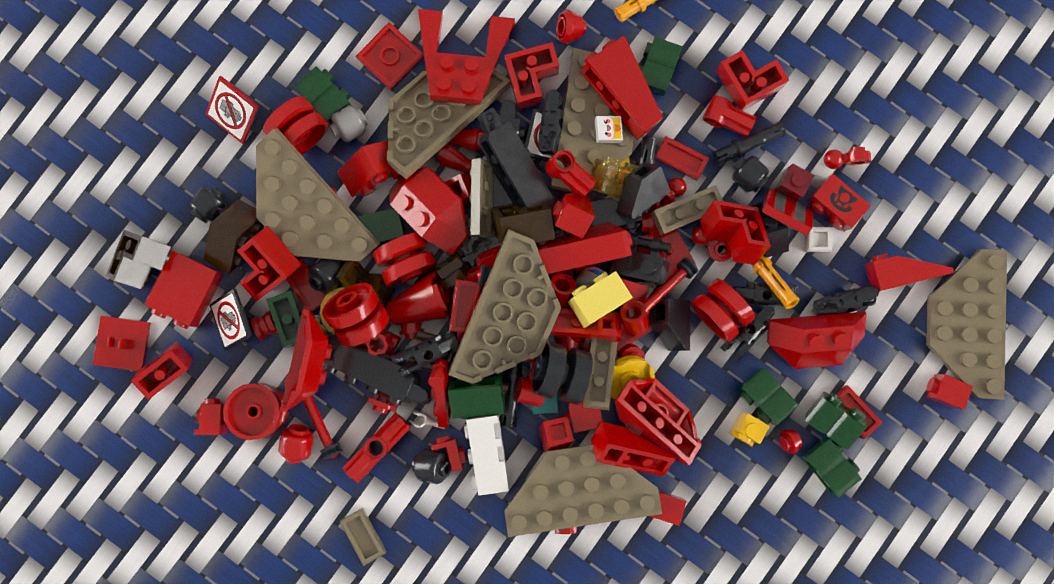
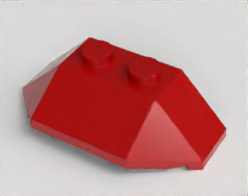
(431, 209)
(816, 339)
(307, 361)
(659, 418)

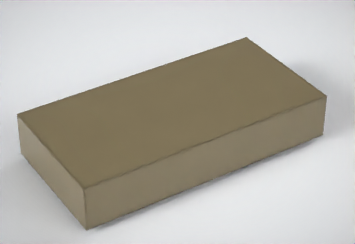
(363, 536)

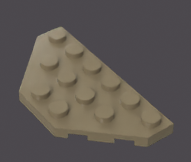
(424, 126)
(578, 129)
(304, 207)
(511, 314)
(970, 323)
(577, 491)

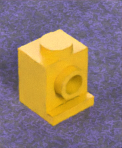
(749, 429)

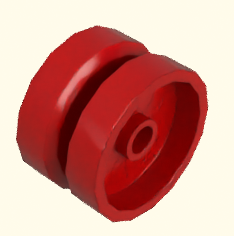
(298, 123)
(404, 259)
(723, 310)
(355, 314)
(241, 407)

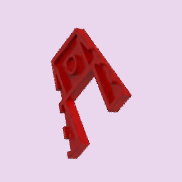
(457, 76)

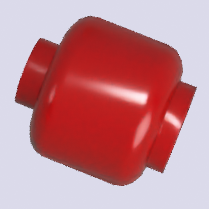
(296, 443)

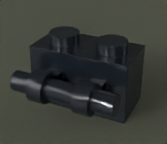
(644, 267)

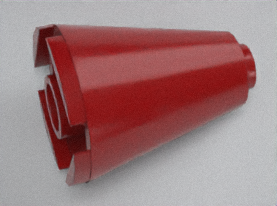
(421, 302)

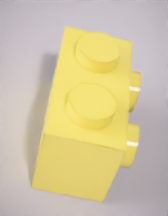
(599, 299)

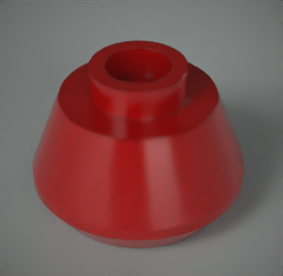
(570, 26)

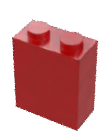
(183, 290)

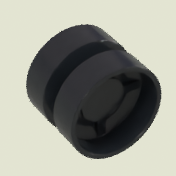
(562, 373)

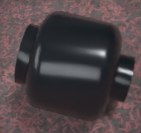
(750, 174)
(208, 204)
(323, 275)
(431, 466)

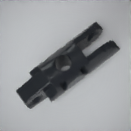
(551, 123)
(754, 292)
(846, 301)
(758, 325)
(437, 349)

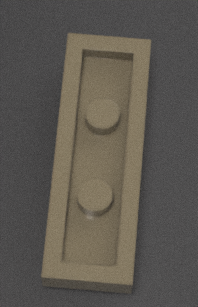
(481, 198)
(684, 210)
(601, 381)

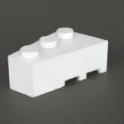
(487, 454)

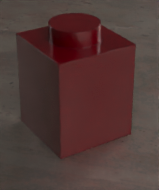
(794, 182)

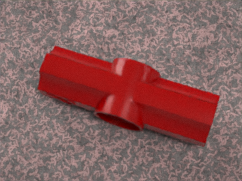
(365, 458)

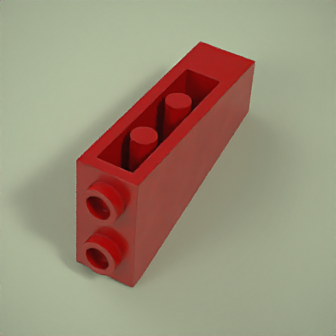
(622, 86)
(598, 245)

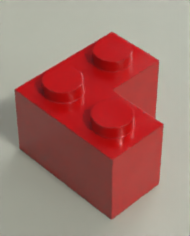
(526, 69)
(748, 85)
(367, 169)
(739, 227)
(270, 262)

